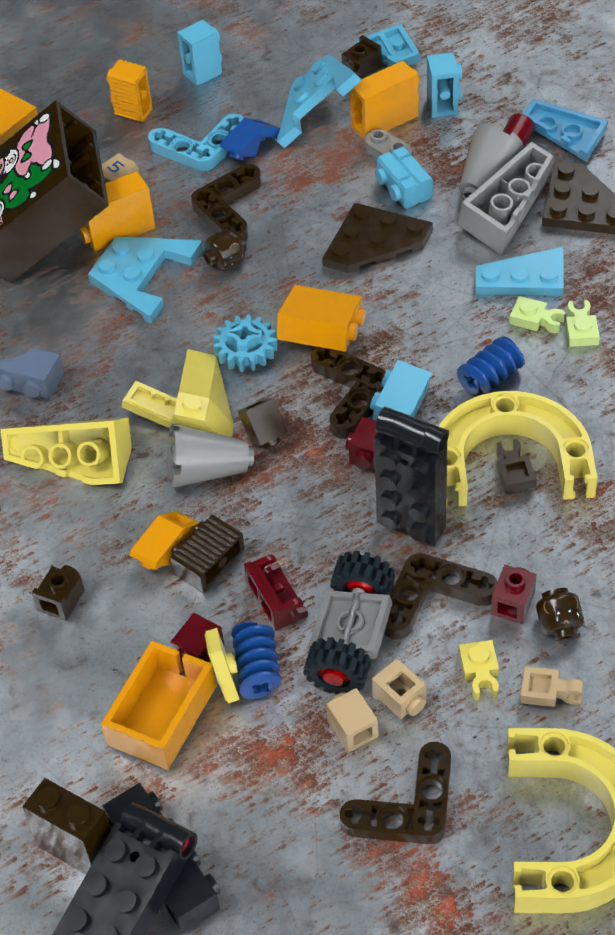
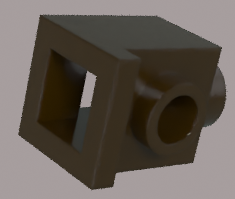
(363, 57)
(59, 592)

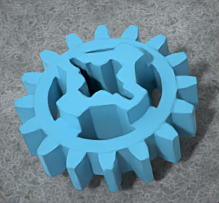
(245, 343)

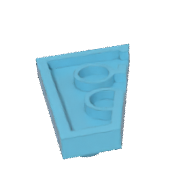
(523, 275)

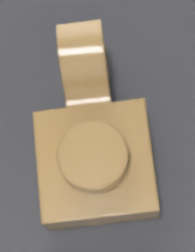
(543, 688)

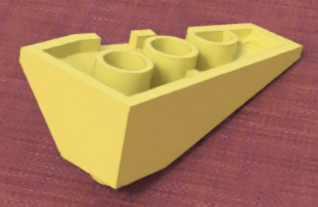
(202, 396)
(80, 450)

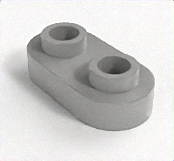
(381, 142)

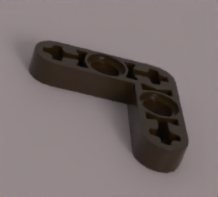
(243, 181)
(358, 383)
(423, 582)
(413, 815)

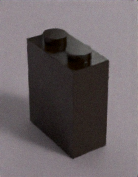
(66, 825)

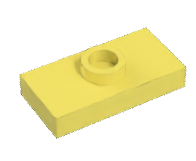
(150, 404)
(223, 665)

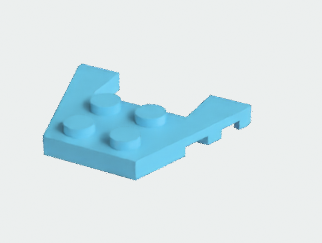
(311, 89)
(131, 264)

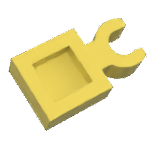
(480, 665)

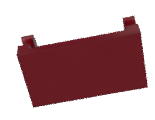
(274, 592)

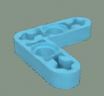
(200, 155)

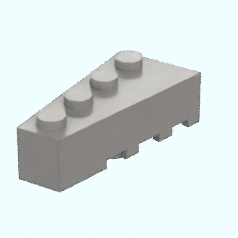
(504, 200)

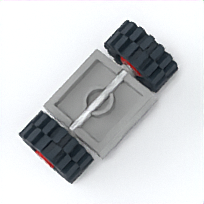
(350, 623)

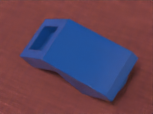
(246, 138)

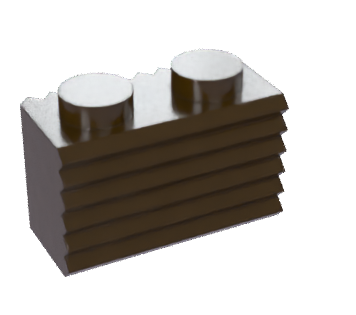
(206, 552)

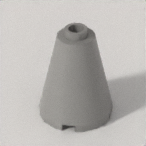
(487, 154)
(205, 456)

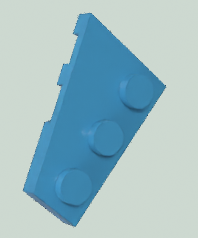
(566, 127)

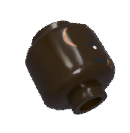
(224, 249)
(560, 613)

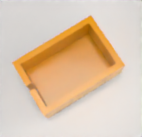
(159, 705)

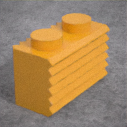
(129, 90)

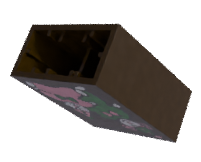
(47, 187)

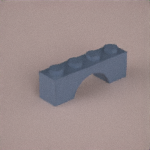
(32, 373)

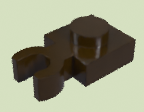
(515, 470)

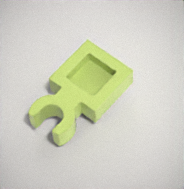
(533, 314)
(581, 326)

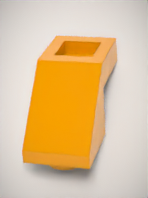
(160, 539)

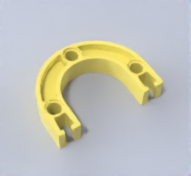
(524, 416)
(591, 765)

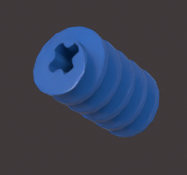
(490, 366)
(256, 659)

